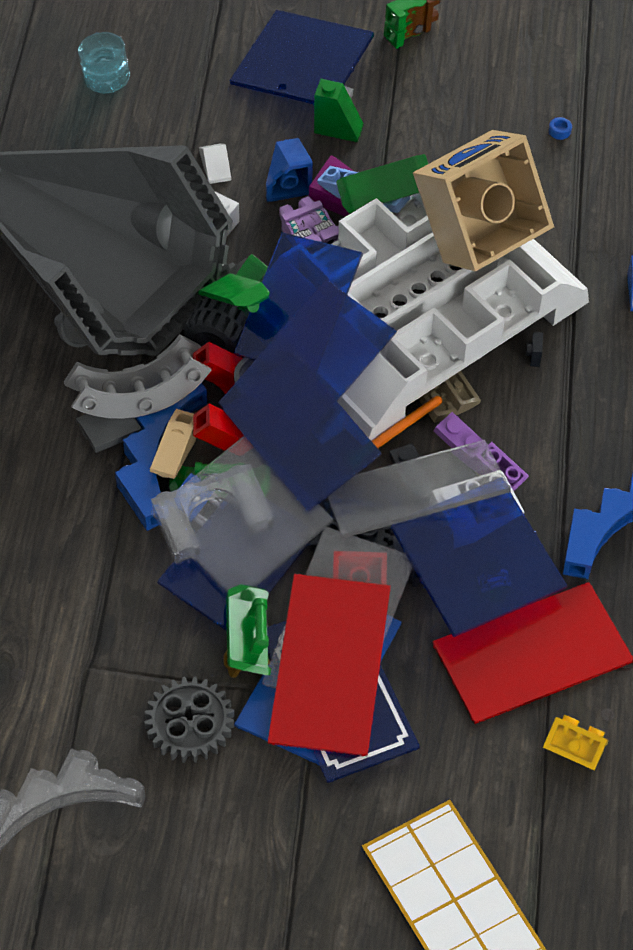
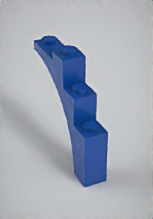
(136, 480)
(592, 530)

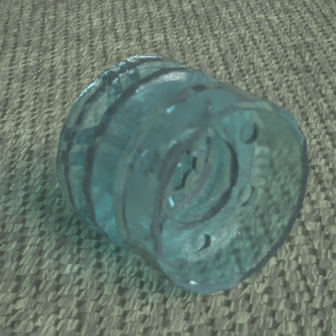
(104, 62)

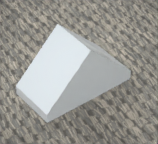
(215, 163)

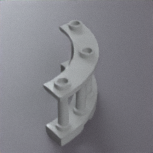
(139, 388)

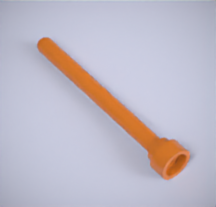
(407, 421)

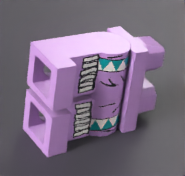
(308, 221)

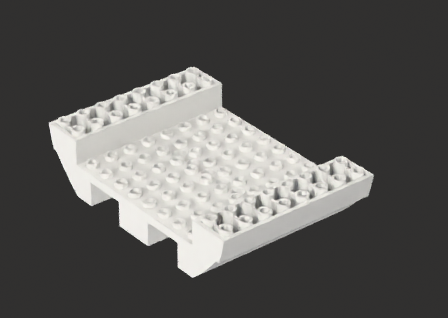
(448, 322)

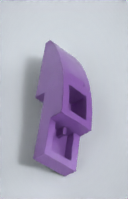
(457, 433)

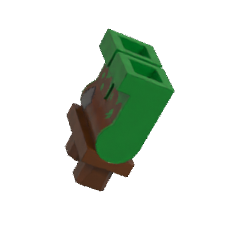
(408, 19)

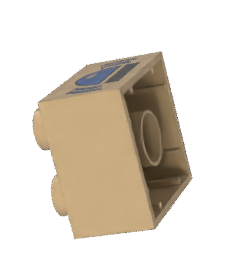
(484, 199)

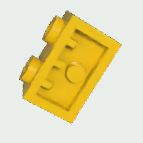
(575, 742)

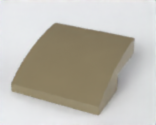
(456, 397)

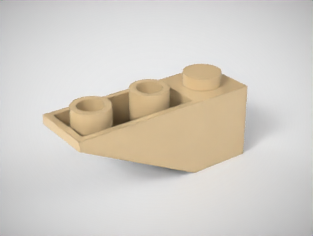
(174, 445)

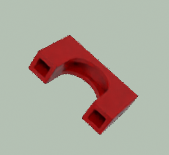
(211, 422)

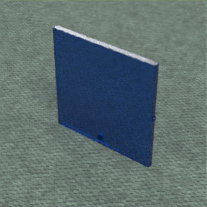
(298, 53)
(479, 561)

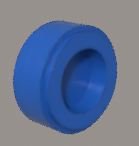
(560, 128)

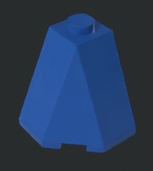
(289, 171)

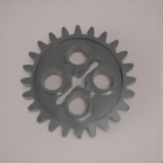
(192, 740)

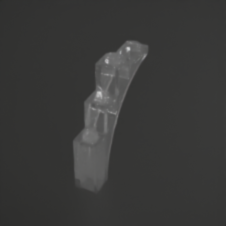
(76, 783)

